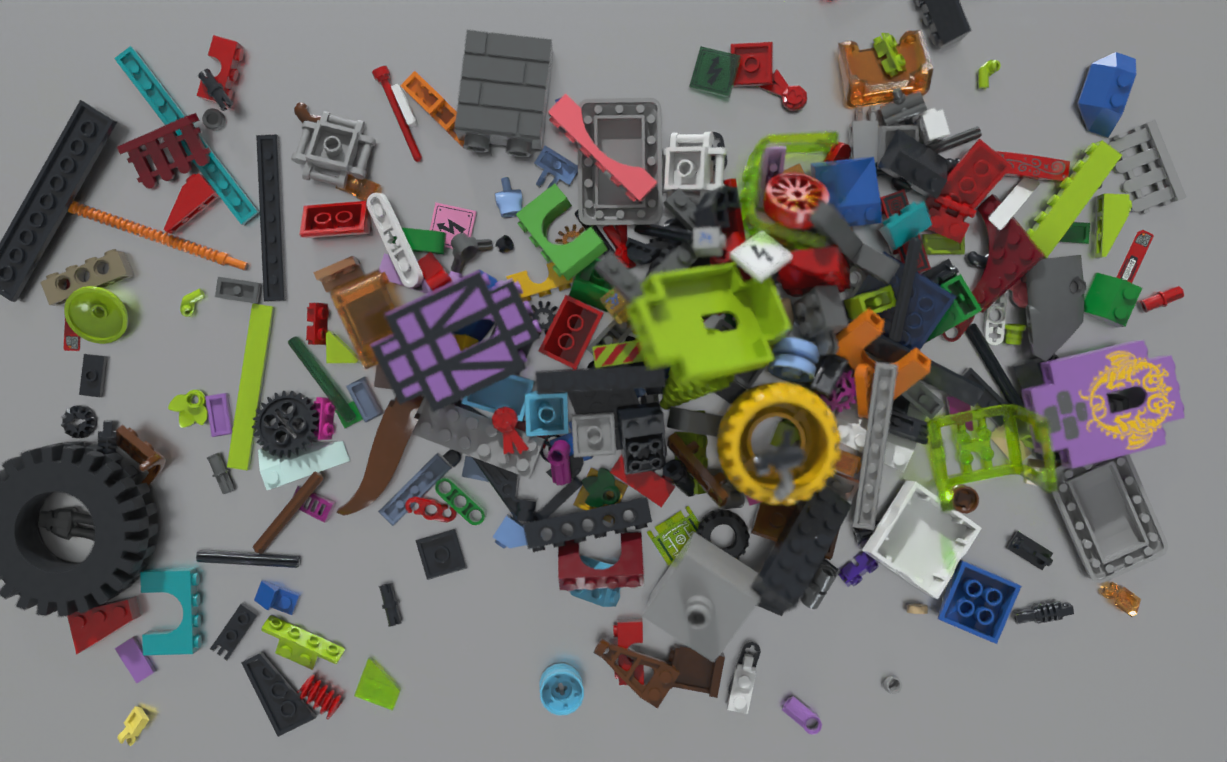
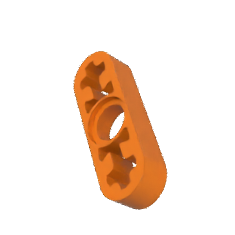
(864, 386)

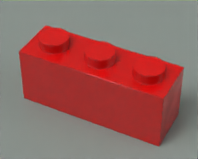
(648, 483)

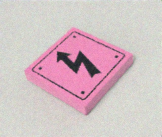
(452, 221)

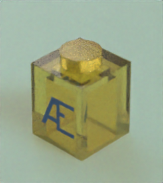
(616, 306)

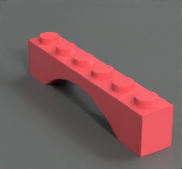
(633, 179)

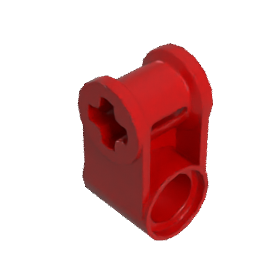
(732, 242)

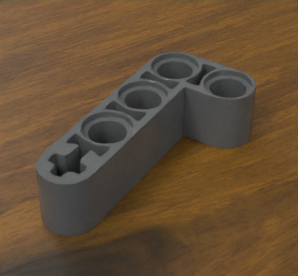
(694, 421)

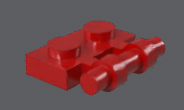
(948, 225)

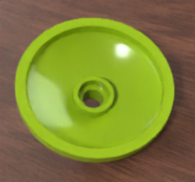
(90, 321)

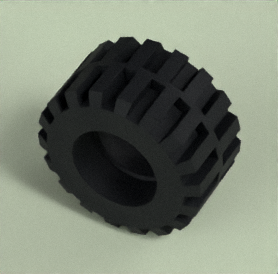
(731, 519)

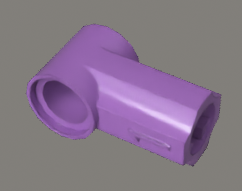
(801, 715)

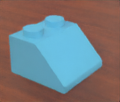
(546, 413)

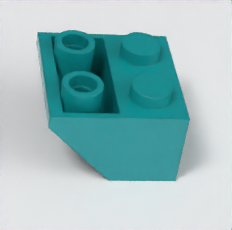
(911, 222)

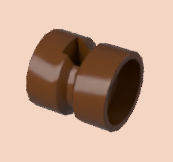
(964, 498)

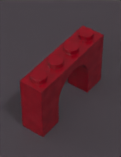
(624, 573)

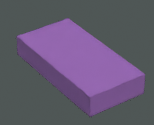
(219, 414)
(132, 656)

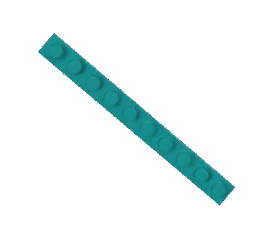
(169, 112)

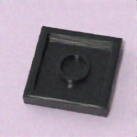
(441, 554)

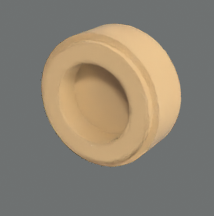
(917, 608)

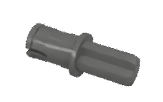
(220, 473)

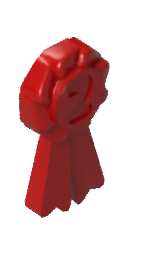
(793, 97)
(619, 238)
(505, 421)

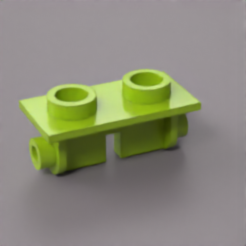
(887, 46)

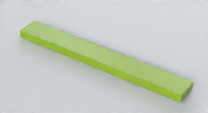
(250, 386)

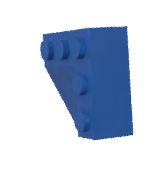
(851, 189)
(978, 601)

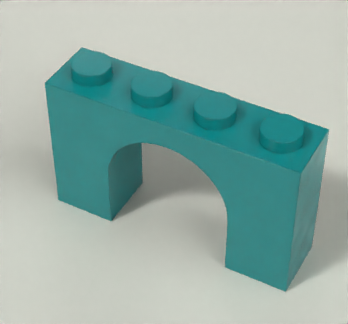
(183, 585)

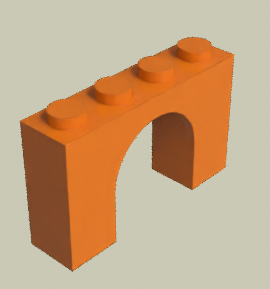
(863, 331)

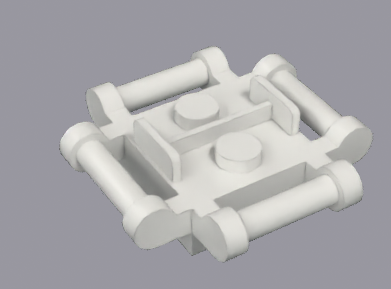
(692, 166)

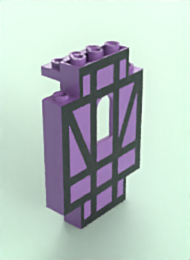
(423, 351)

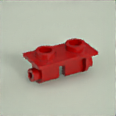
(318, 314)

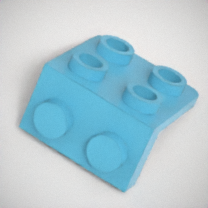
(601, 596)

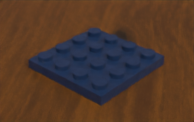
(925, 308)

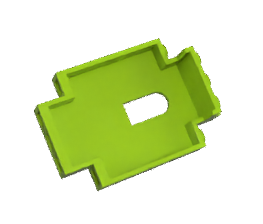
(674, 334)

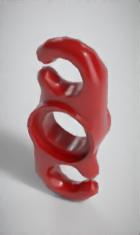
(423, 503)

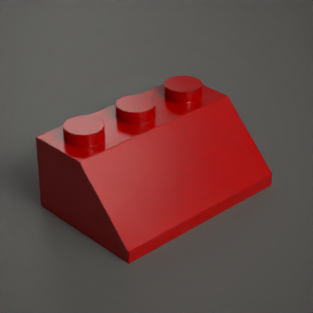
(335, 220)
(571, 332)

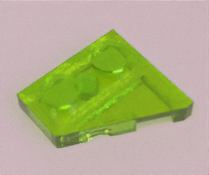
(377, 687)

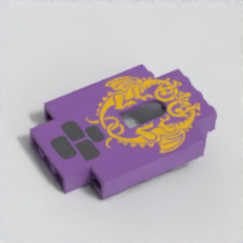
(1079, 407)

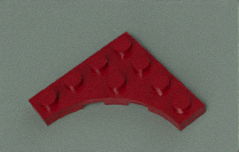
(1009, 258)

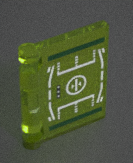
(674, 534)

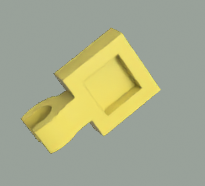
(134, 725)

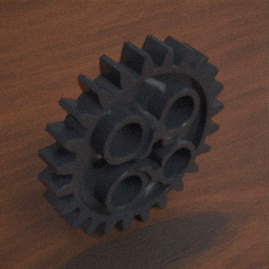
(270, 435)

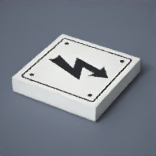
(761, 256)

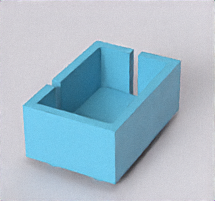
(507, 392)

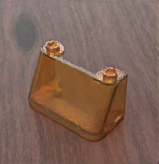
(866, 79)
(362, 310)

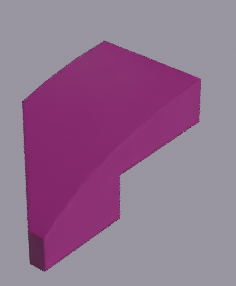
(956, 406)

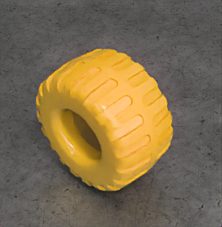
(816, 432)

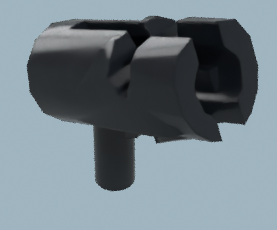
(782, 458)

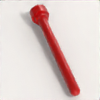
(382, 76)

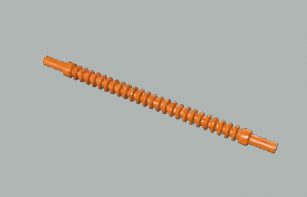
(221, 258)

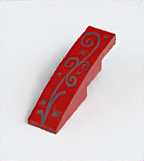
(1036, 167)

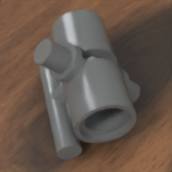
(903, 107)
(819, 586)

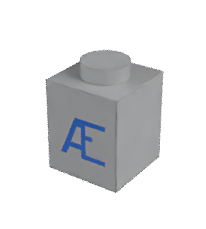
(708, 242)

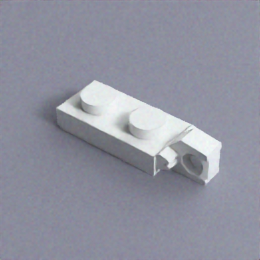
(742, 686)

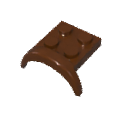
(141, 452)

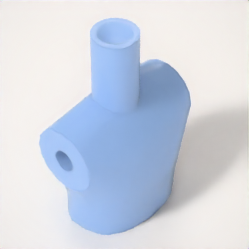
(508, 200)

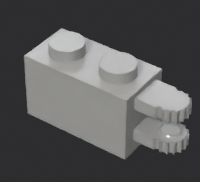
(864, 135)

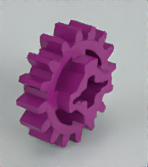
(835, 397)

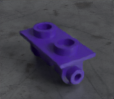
(854, 574)

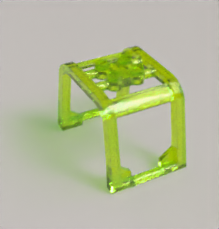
(801, 143)
(1044, 478)

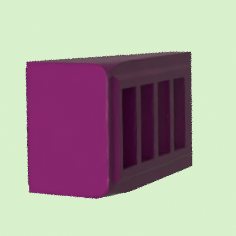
(322, 500)

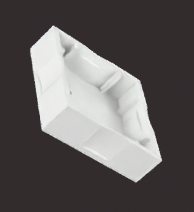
(921, 540)

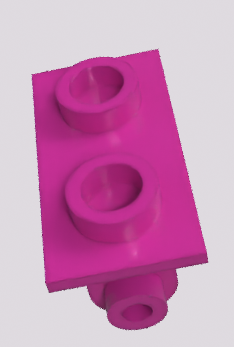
(326, 416)

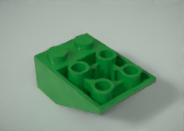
(961, 309)

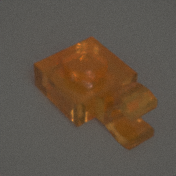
(1124, 598)

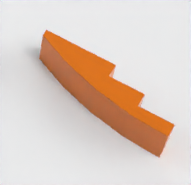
(432, 103)

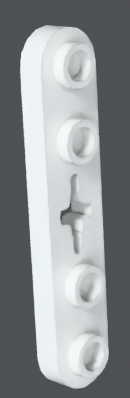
(388, 226)

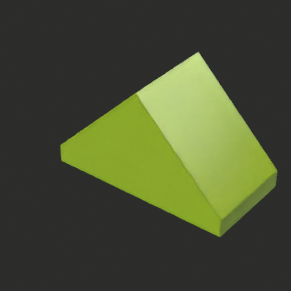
(338, 351)

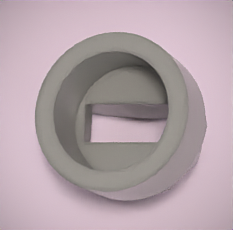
(894, 688)

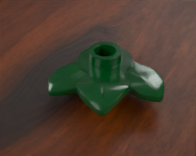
(597, 488)

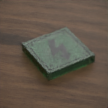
(715, 71)

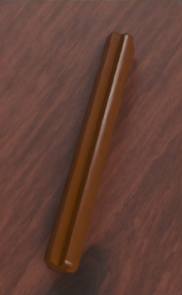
(288, 512)

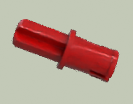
(1162, 299)

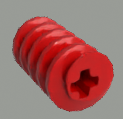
(320, 696)

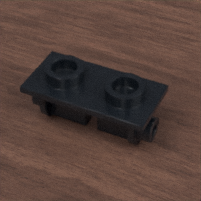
(942, 272)
(1030, 551)

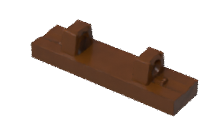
(709, 483)

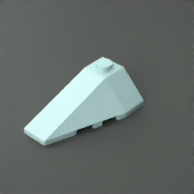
(318, 457)

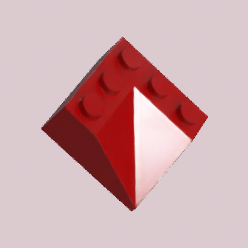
(815, 268)

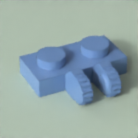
(556, 165)

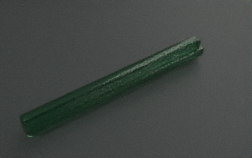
(322, 379)

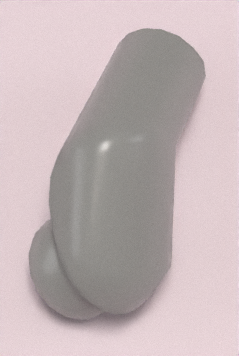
(785, 486)

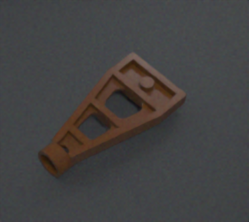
(658, 685)

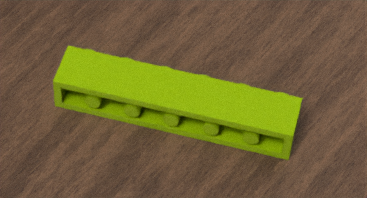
(1073, 196)

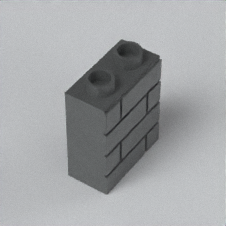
(503, 92)

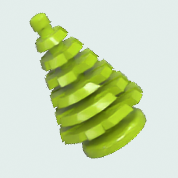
(678, 394)

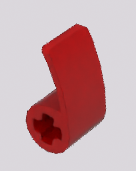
(433, 272)

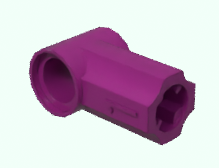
(560, 463)

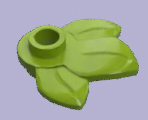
(188, 410)

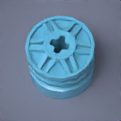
(561, 701)

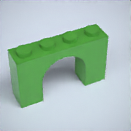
(570, 257)

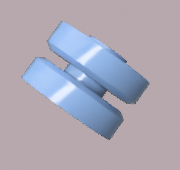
(794, 360)

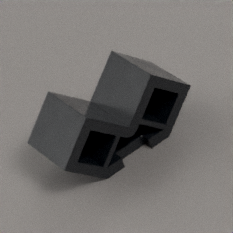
(715, 206)

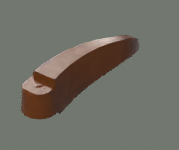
(385, 453)

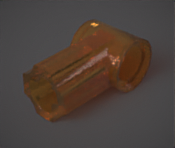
(360, 188)

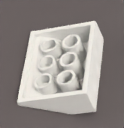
(853, 435)

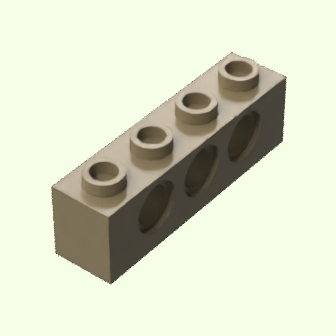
(118, 270)

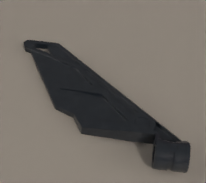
(505, 484)

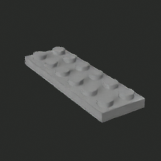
(476, 438)

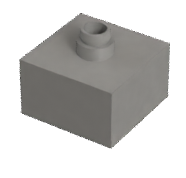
(703, 597)

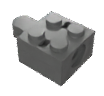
(821, 317)

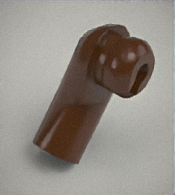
(303, 115)

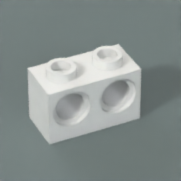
(932, 126)

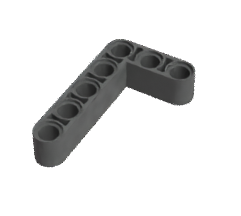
(839, 233)

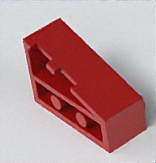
(101, 621)

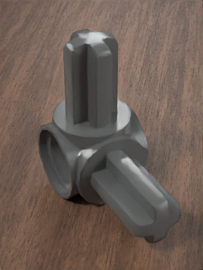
(466, 248)

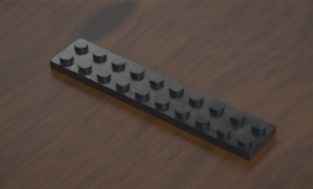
(51, 196)

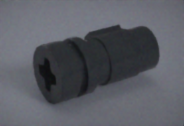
(678, 475)

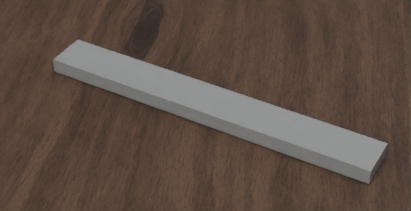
(875, 445)

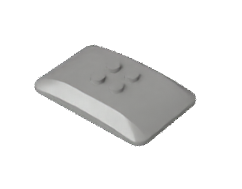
(632, 135)
(1109, 517)

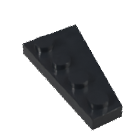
(277, 697)

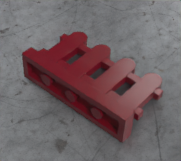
(175, 147)

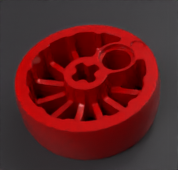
(793, 198)

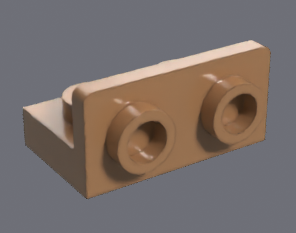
(339, 273)

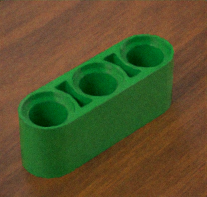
(425, 240)
(450, 498)

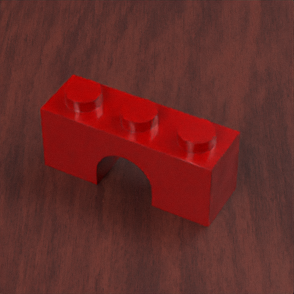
(229, 55)
(629, 632)

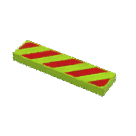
(617, 354)

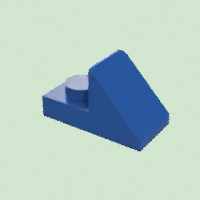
(276, 597)

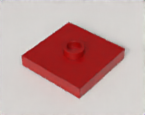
(755, 64)

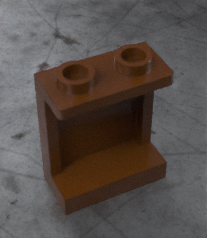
(696, 671)

